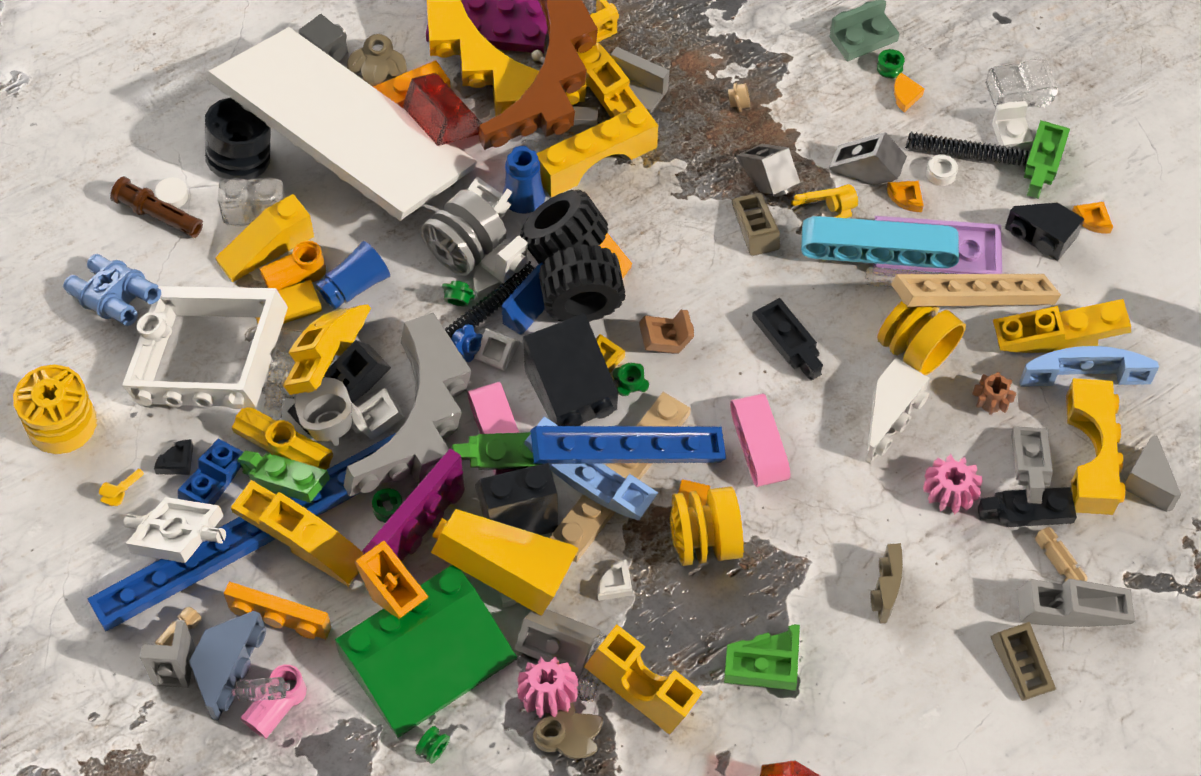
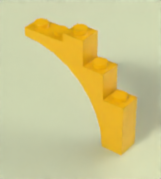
(481, 63)

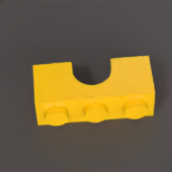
(660, 698)

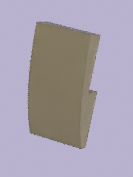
(888, 583)

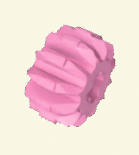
(952, 484)
(547, 687)

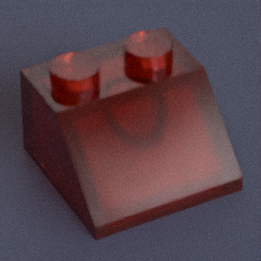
(439, 110)

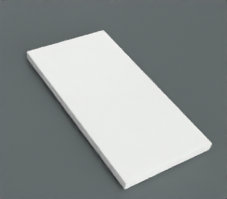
(341, 122)

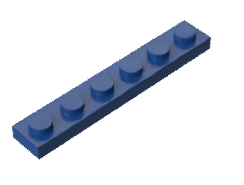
(627, 444)

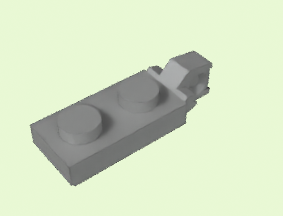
(1032, 460)

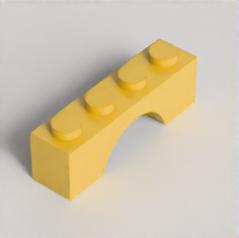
(567, 161)
(1092, 410)

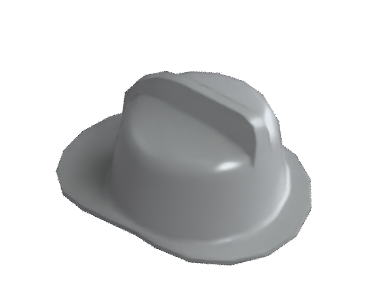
(325, 411)

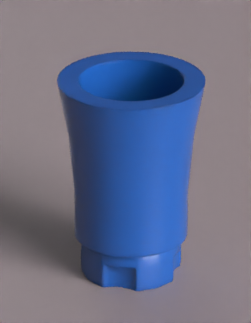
(524, 180)
(353, 276)

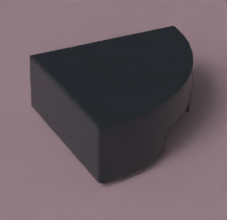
(176, 459)

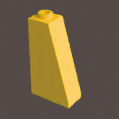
(505, 557)

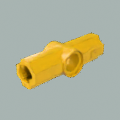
(267, 432)

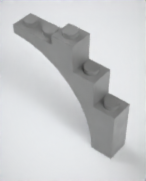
(419, 443)

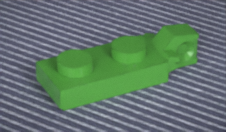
(1045, 156)
(496, 451)
(284, 475)

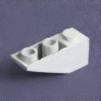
(895, 396)

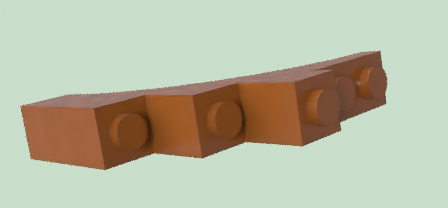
(546, 101)

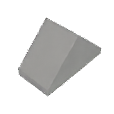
(1153, 478)

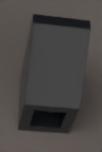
(1045, 226)

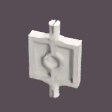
(174, 529)

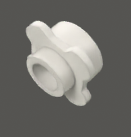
(153, 328)

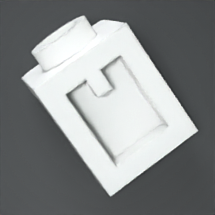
(1012, 126)

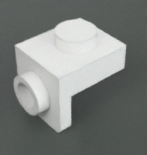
(491, 195)
(506, 260)
(376, 415)

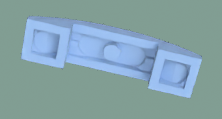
(1127, 365)
(603, 485)

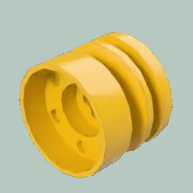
(922, 335)
(55, 409)
(707, 526)

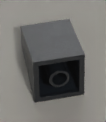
(569, 372)
(521, 499)

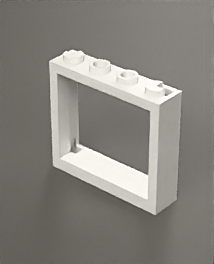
(209, 302)

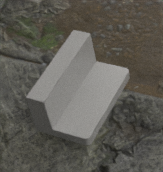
(646, 79)
(556, 636)
(170, 664)

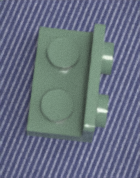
(862, 30)

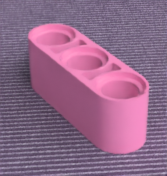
(492, 412)
(760, 440)

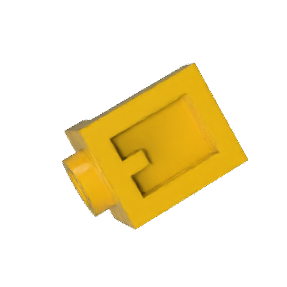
(605, 19)

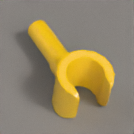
(113, 494)

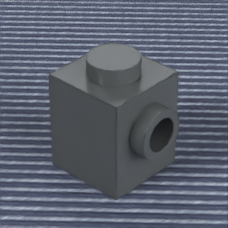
(326, 36)

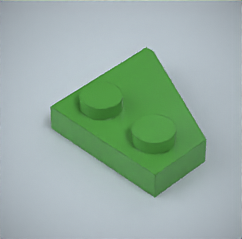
(765, 660)

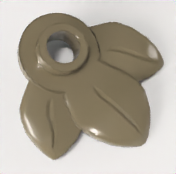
(374, 64)
(571, 733)

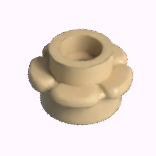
(739, 96)

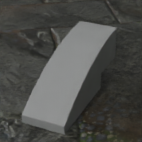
(1074, 604)

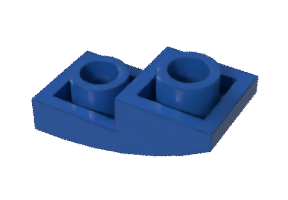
(214, 474)

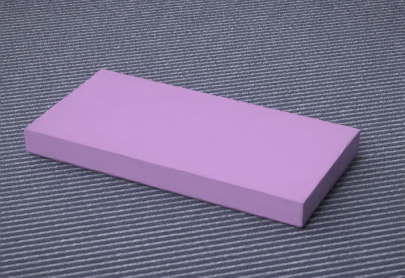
(978, 247)

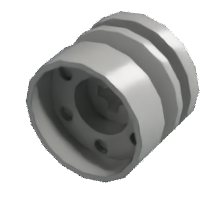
(463, 232)

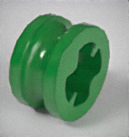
(889, 70)
(385, 495)
(432, 744)

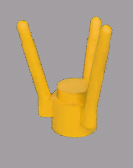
(837, 199)

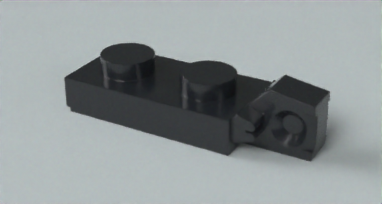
(789, 337)
(1015, 511)

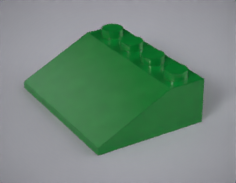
(429, 654)

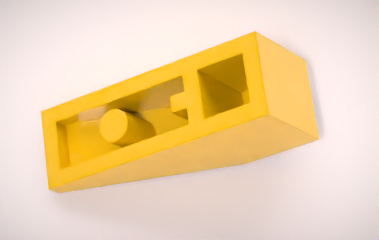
(266, 238)

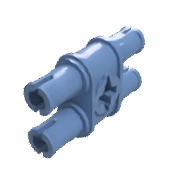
(112, 289)

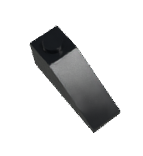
(357, 368)

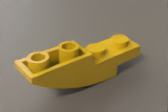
(608, 81)
(1054, 330)
(319, 344)
(300, 530)

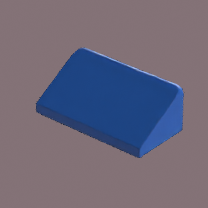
(524, 304)

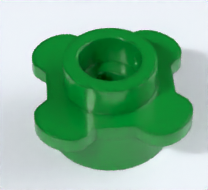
(457, 293)
(633, 371)

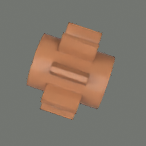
(994, 393)

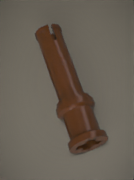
(144, 202)

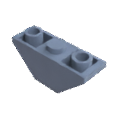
(224, 659)

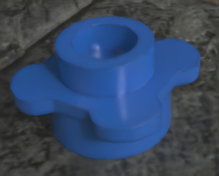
(467, 342)

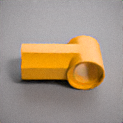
(294, 267)

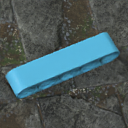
(880, 242)

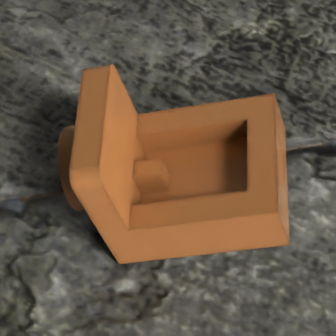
(667, 334)

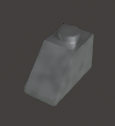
(869, 159)
(770, 168)

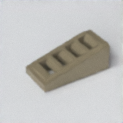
(757, 225)
(1035, 657)

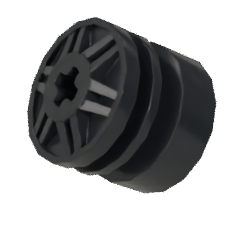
(236, 141)

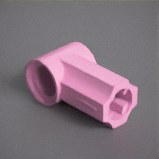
(266, 714)

